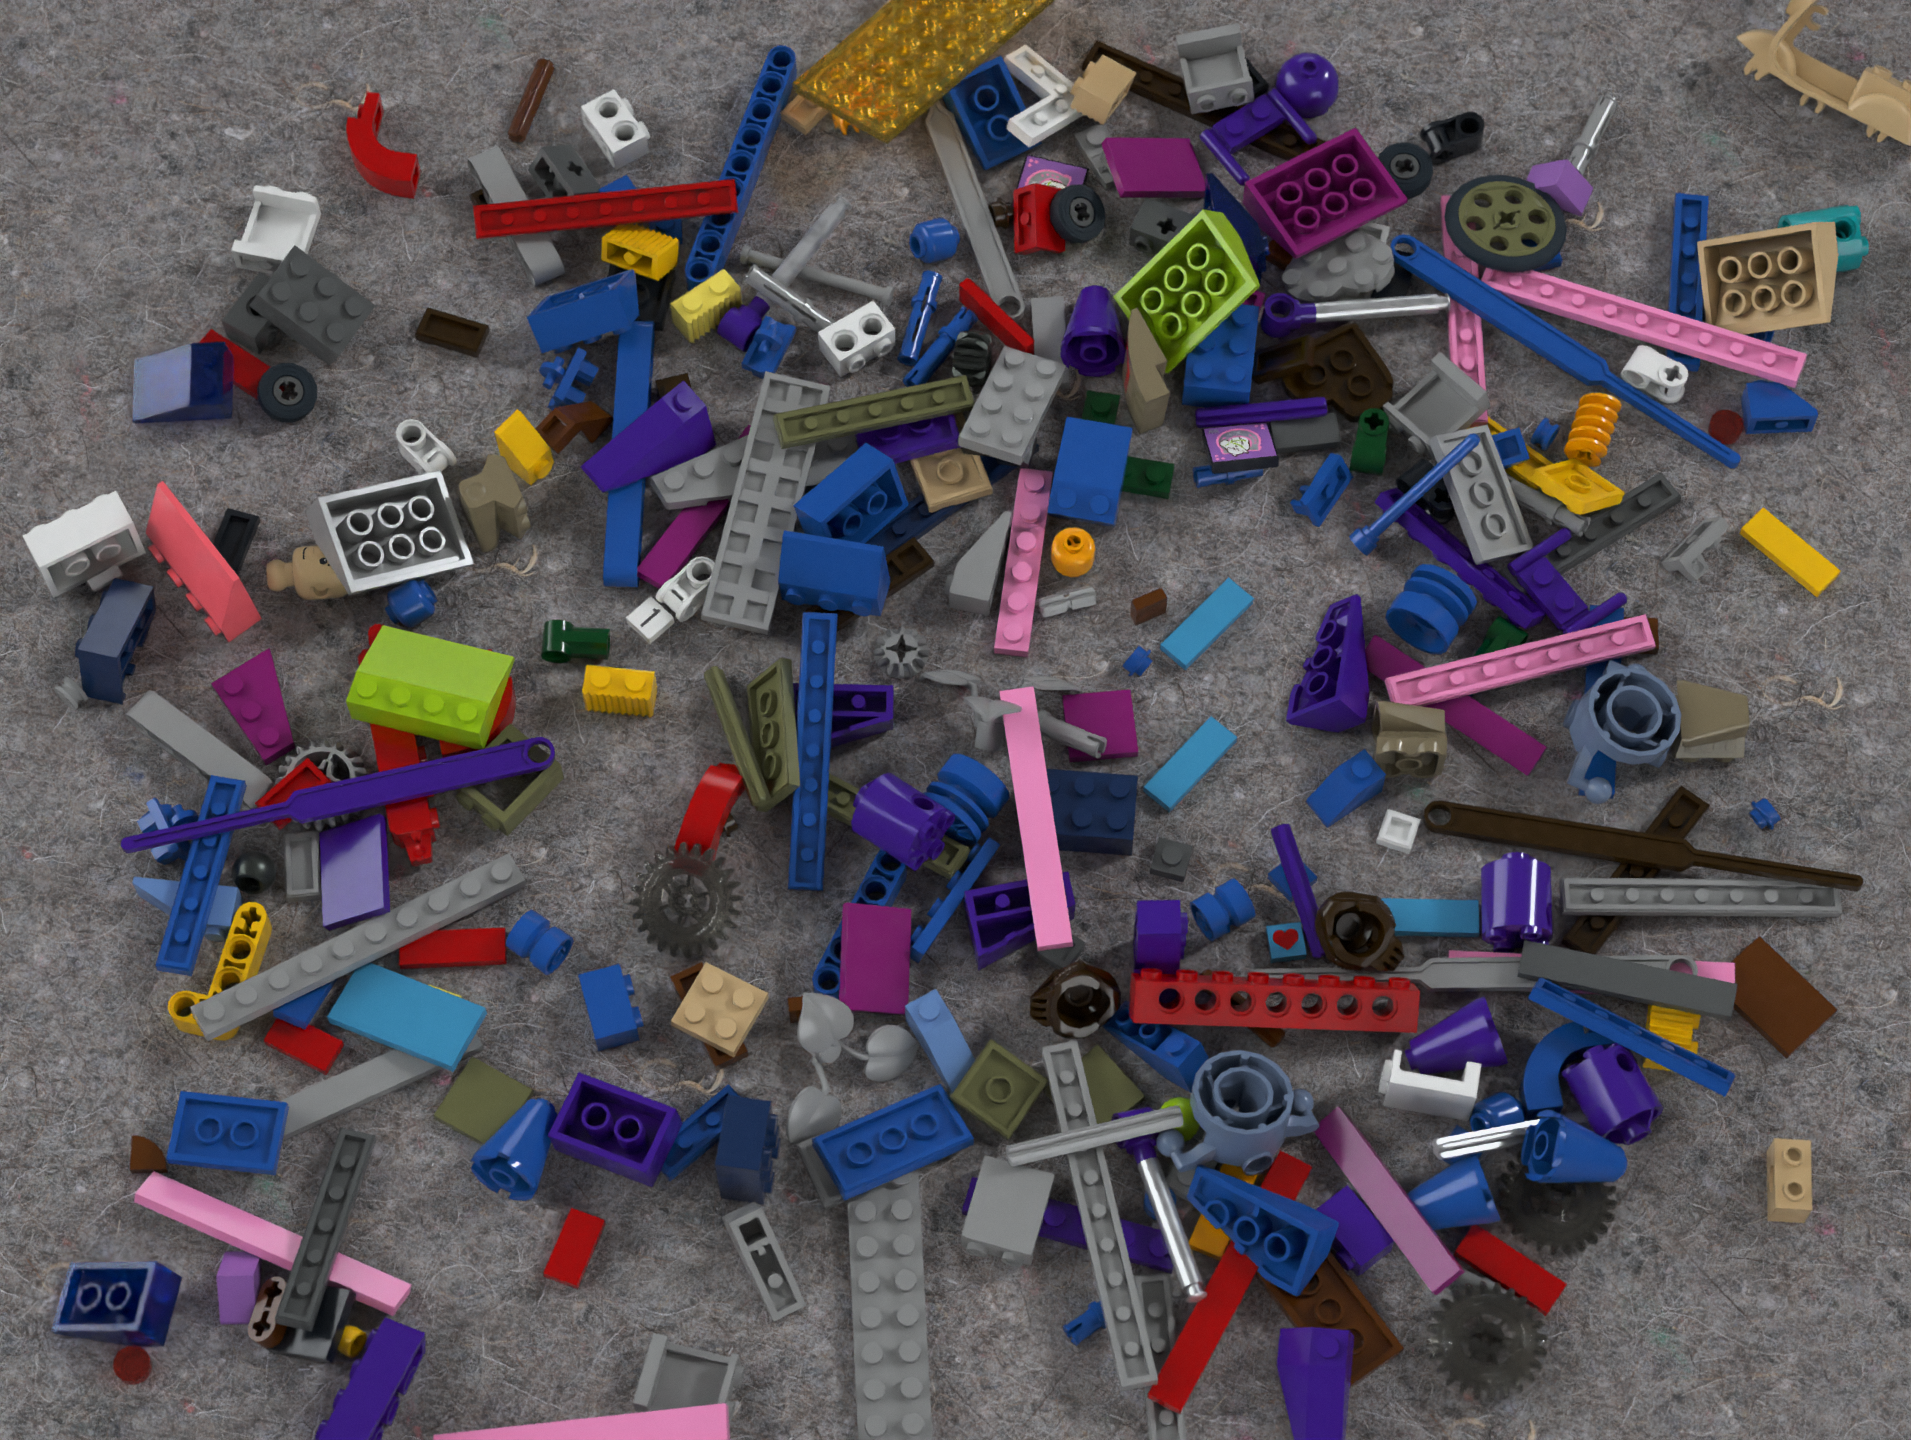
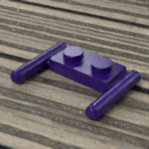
(1250, 124)
(1553, 592)

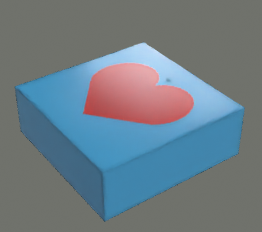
(1285, 942)

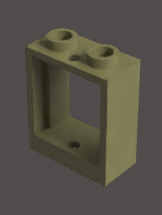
(526, 802)

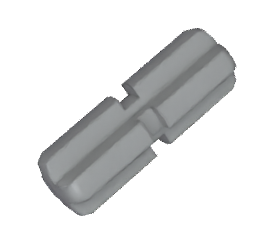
(1059, 602)

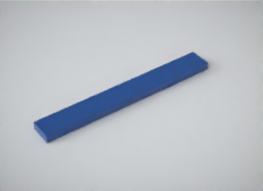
(814, 748)

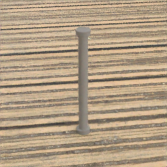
(820, 276)

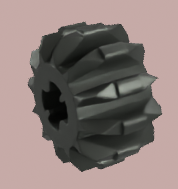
(972, 357)

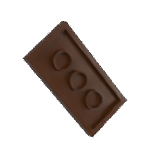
(1337, 1303)

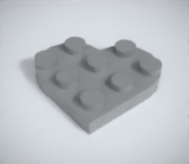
(1340, 267)

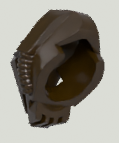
(1358, 932)
(1076, 1000)

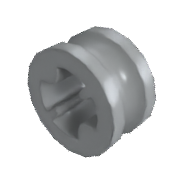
(70, 693)

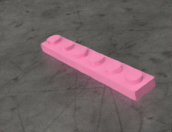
(1023, 563)

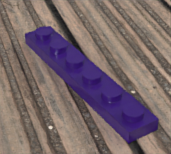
(1451, 551)
(1064, 1225)

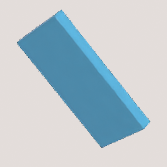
(407, 1015)

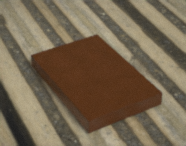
(1777, 998)

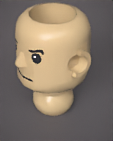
(307, 573)

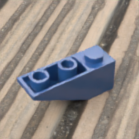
(1160, 1046)

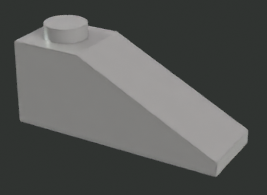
(979, 569)
(764, 1260)

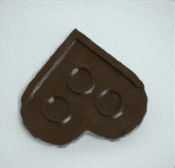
(1344, 373)

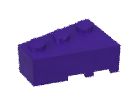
(858, 711)
(1002, 918)
(1159, 938)

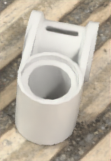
(1653, 372)
(428, 452)
(683, 591)

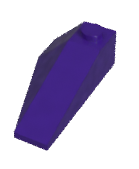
(1336, 677)
(1316, 1380)

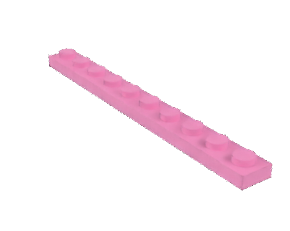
(1650, 324)

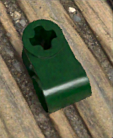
(1370, 445)

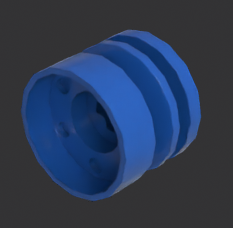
(1431, 609)
(969, 793)

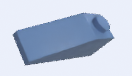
(162, 895)
(939, 1038)

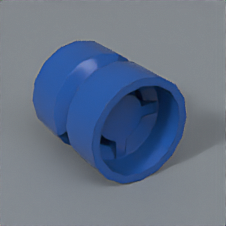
(1226, 907)
(536, 939)

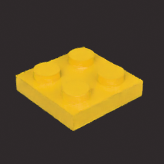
(1577, 486)

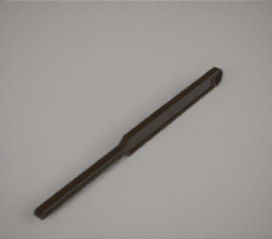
(1616, 845)

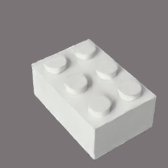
(84, 543)

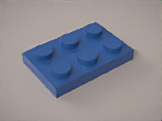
(227, 1133)

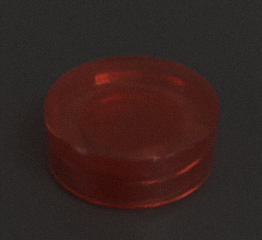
(1726, 426)
(132, 1365)

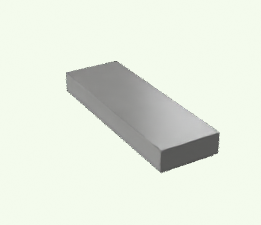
(1049, 330)

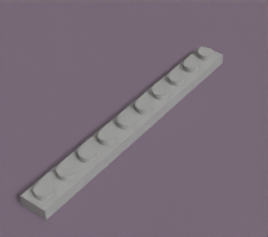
(357, 947)
(1100, 1222)

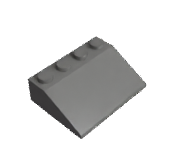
(389, 532)

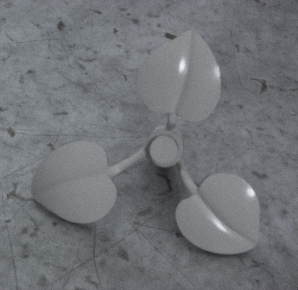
(991, 725)
(818, 1031)

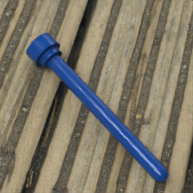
(1367, 537)

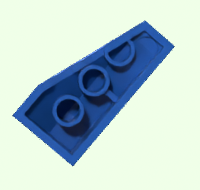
(1272, 1230)

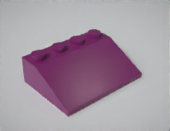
(1322, 194)

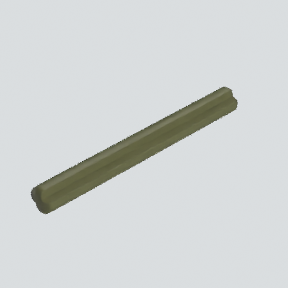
(737, 737)

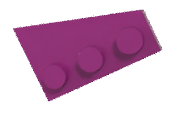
(257, 706)

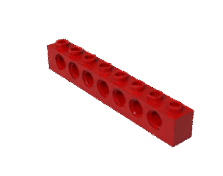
(1397, 1016)

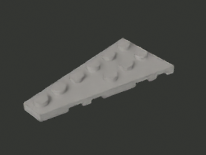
(716, 472)

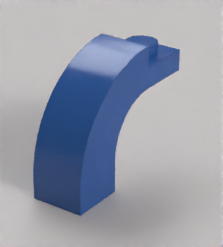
(1539, 1081)

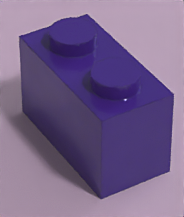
(1359, 1236)

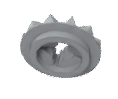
(912, 662)

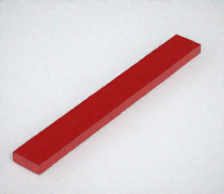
(605, 209)
(1223, 1298)

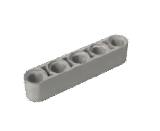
(500, 185)
(195, 746)

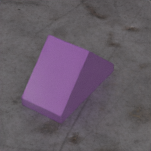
(1563, 184)
(238, 1286)

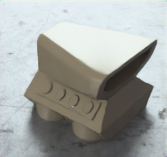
(493, 503)
(1710, 724)
(1409, 739)

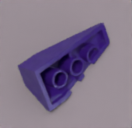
(658, 440)

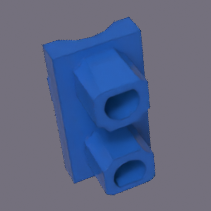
(768, 347)
(577, 369)
(164, 817)

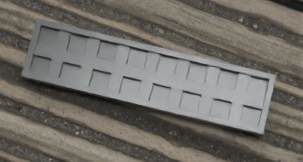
(761, 508)
(889, 1312)

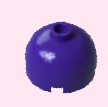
(1308, 84)

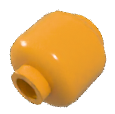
(1073, 552)

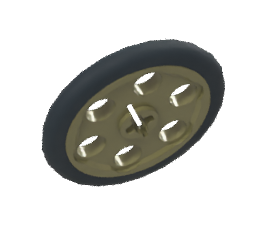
(1516, 257)

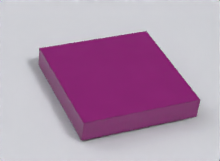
(1106, 715)

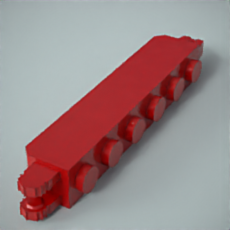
(411, 820)

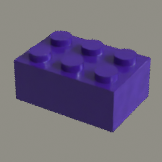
(615, 1129)

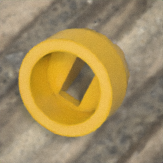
(352, 1341)

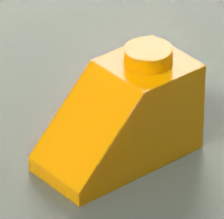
(524, 448)

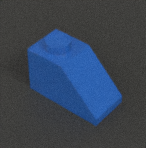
(1775, 409)
(1347, 788)

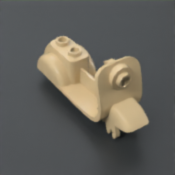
(1873, 99)

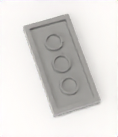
(1012, 405)
(1483, 498)

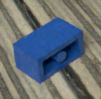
(609, 1007)

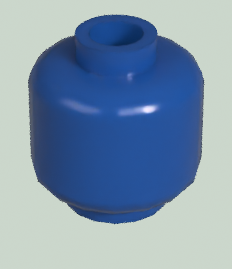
(934, 240)
(411, 603)
(1496, 1111)

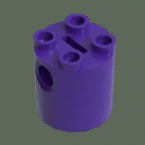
(901, 820)
(1516, 902)
(1614, 1094)

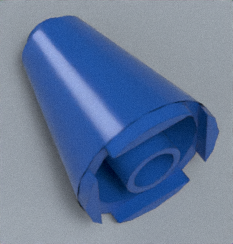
(517, 1151)
(1569, 1153)
(1456, 1196)

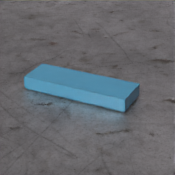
(1206, 623)
(1190, 764)
(1435, 917)

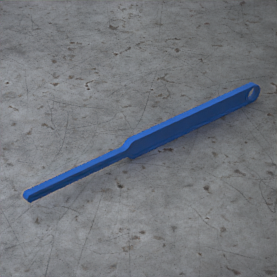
(1545, 340)

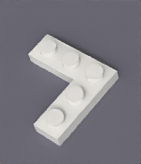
(1049, 84)

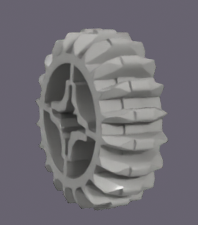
(328, 761)

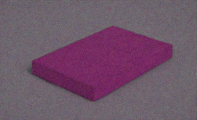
(1154, 167)
(875, 958)

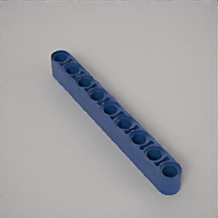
(744, 158)
(626, 503)

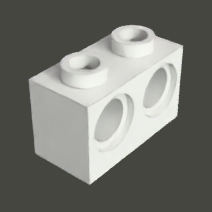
(610, 131)
(851, 333)

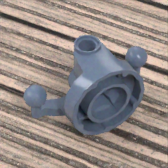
(1639, 703)
(1263, 1118)

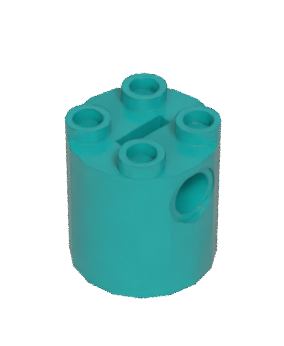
(1848, 234)

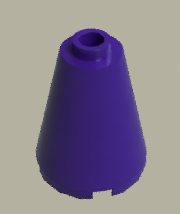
(1093, 334)
(1458, 1039)

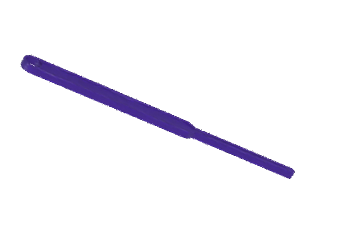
(365, 792)

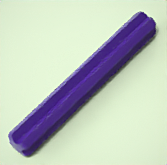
(1261, 412)
(1298, 884)

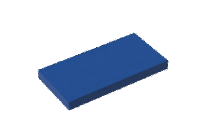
(892, 1141)

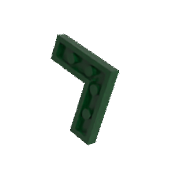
(1141, 475)

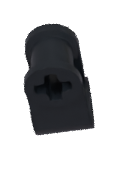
(1448, 137)
(1434, 499)

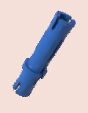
(929, 286)
(940, 348)

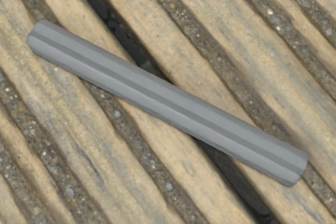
(1094, 1136)
(1490, 1138)

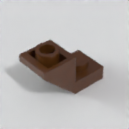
(574, 419)

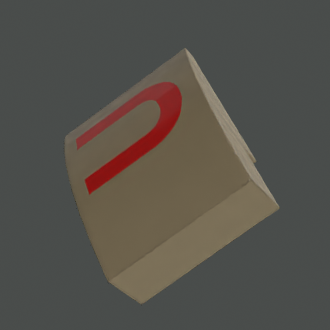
(1144, 375)

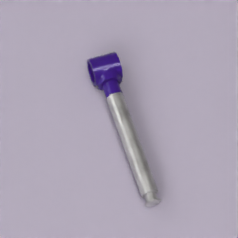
(1298, 314)
(741, 323)
(1164, 1208)

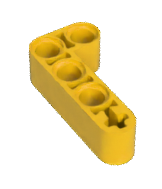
(229, 968)

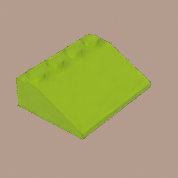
(1191, 285)
(429, 687)

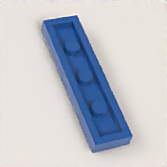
(943, 910)

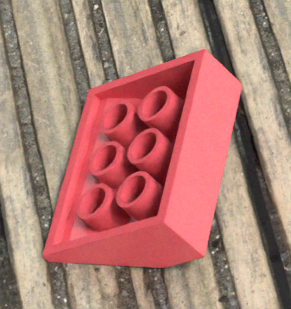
(198, 567)

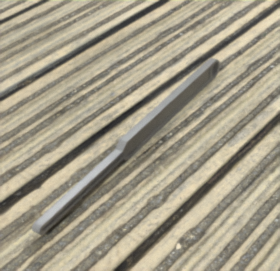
(972, 208)
(1468, 972)

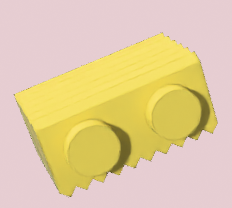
(705, 305)

